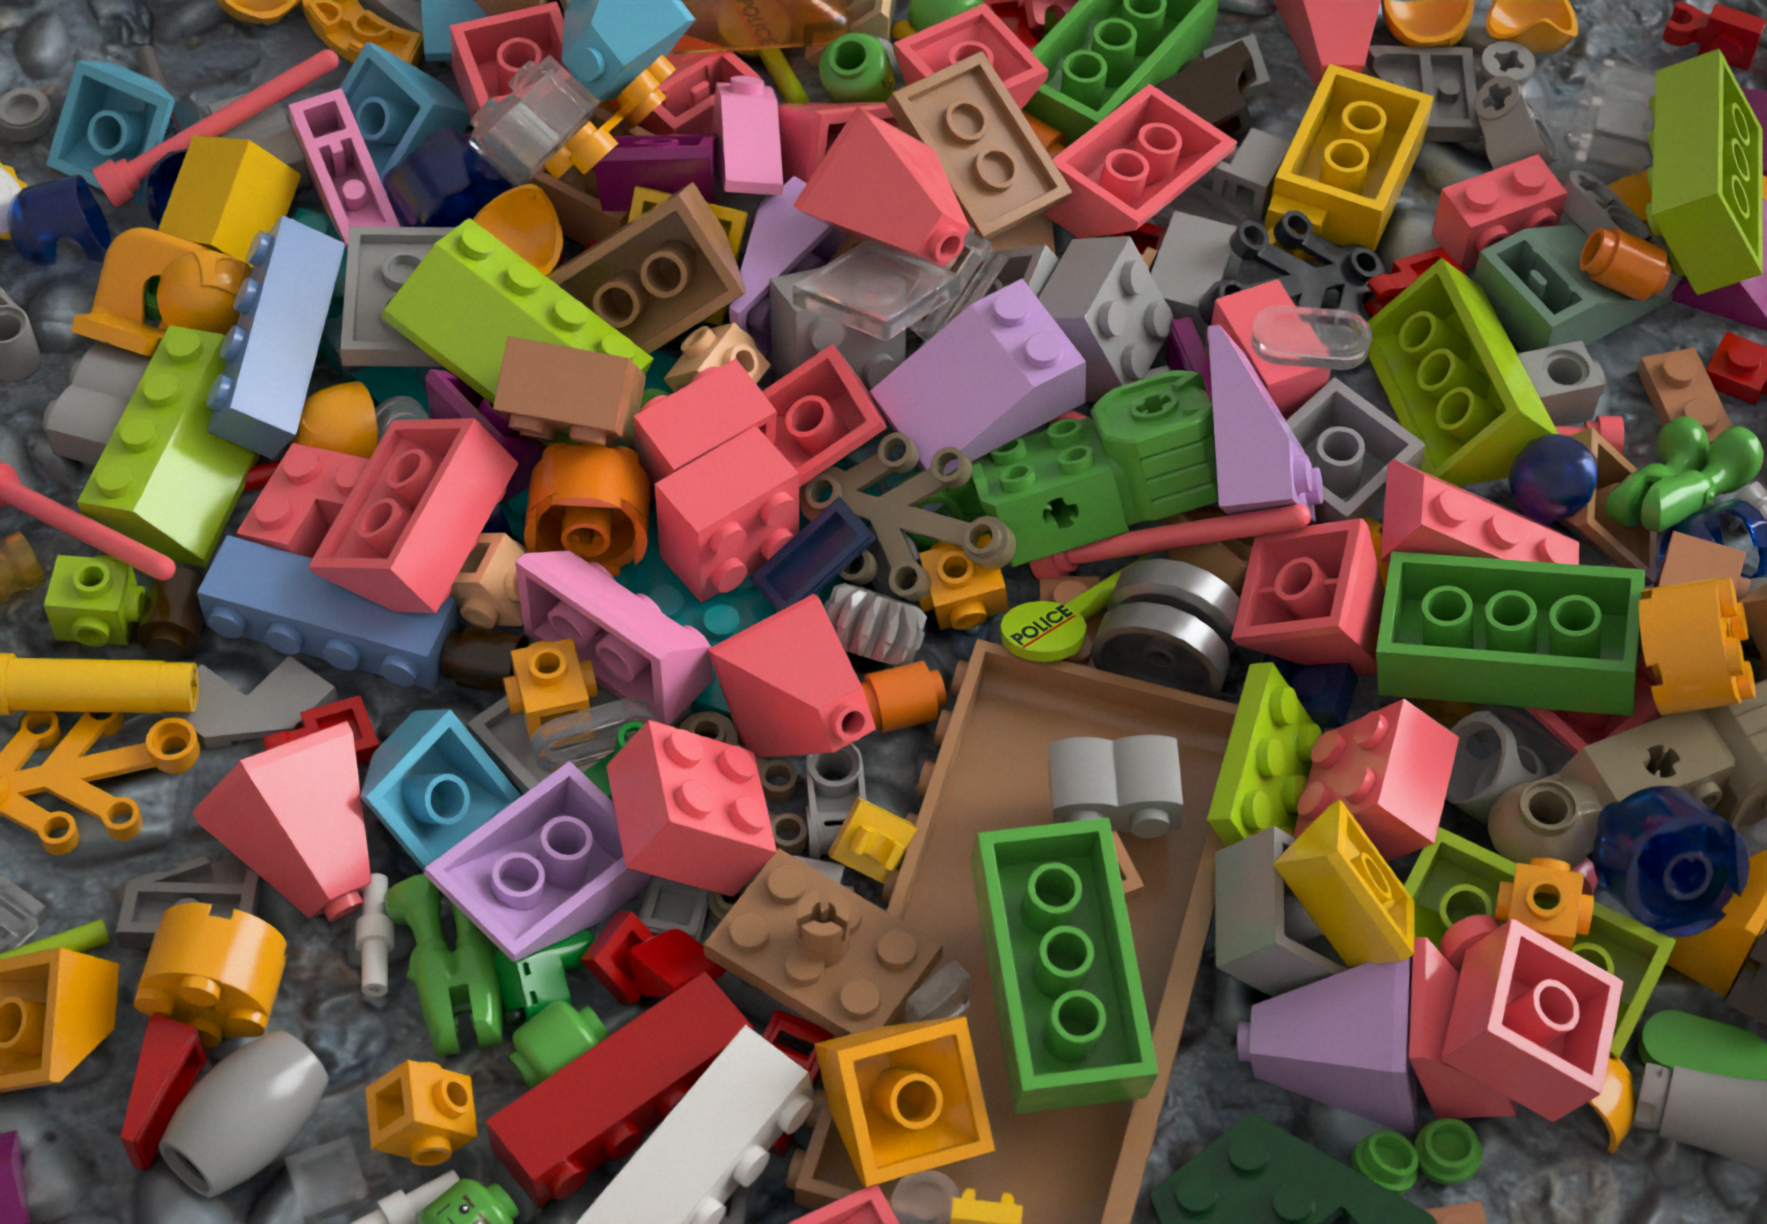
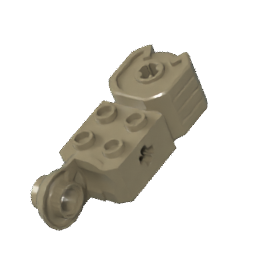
(1709, 752)

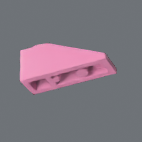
(747, 136)
(340, 163)

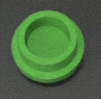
(1448, 1151)
(1387, 1160)

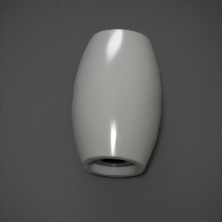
(243, 1113)

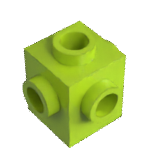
(93, 600)

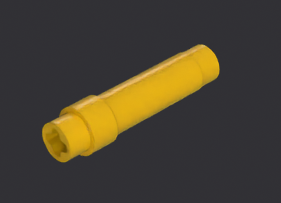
(96, 685)

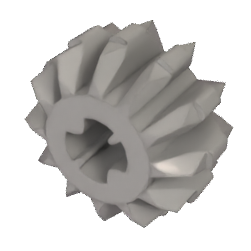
(876, 624)

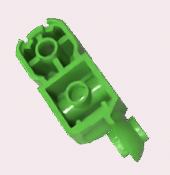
(1089, 482)

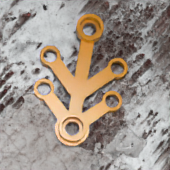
(592, 144)
(68, 771)

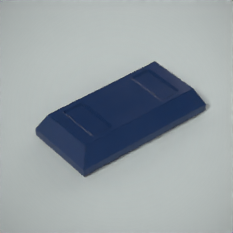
(813, 556)

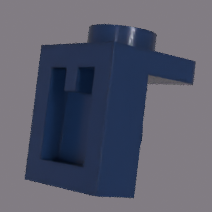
(1320, 688)

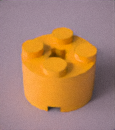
(1695, 646)
(213, 972)

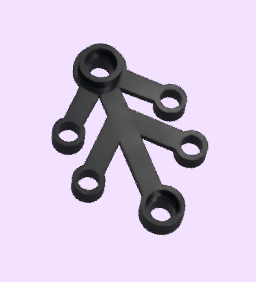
(1346, 267)

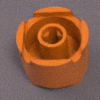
(589, 504)

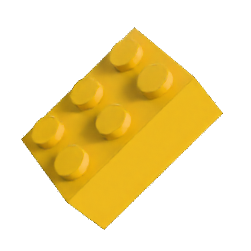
(1355, 153)

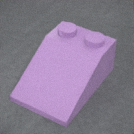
(779, 245)
(984, 378)
(1255, 449)
(541, 866)

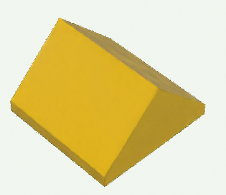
(228, 194)
(1349, 890)

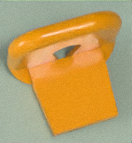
(120, 296)

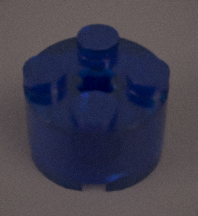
(442, 182)
(1669, 860)

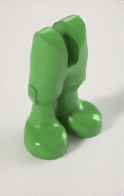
(1688, 475)
(445, 979)

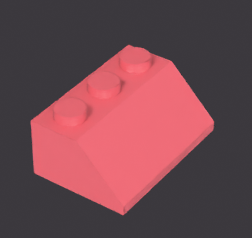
(1135, 164)
(416, 513)
(1443, 519)

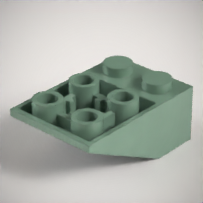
(1545, 294)

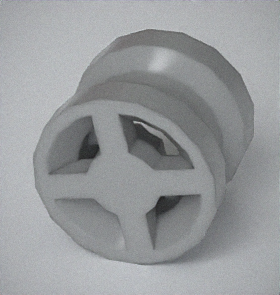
(1507, 59)

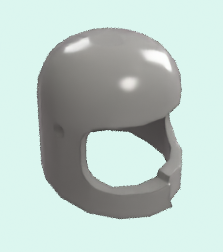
(1479, 782)

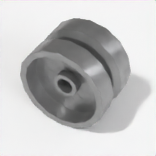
(1168, 627)

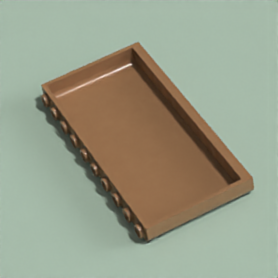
(994, 777)

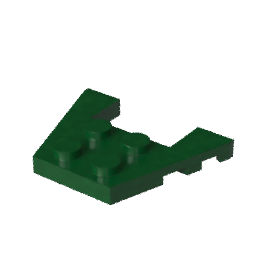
(1274, 1178)

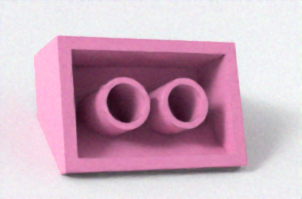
(623, 634)

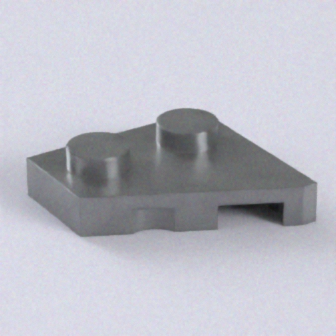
(1439, 72)
(223, 884)

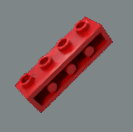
(613, 1092)

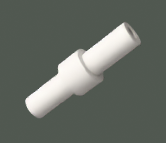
(374, 937)
(404, 1208)

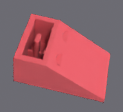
(691, 92)

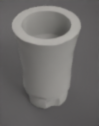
(1706, 1112)

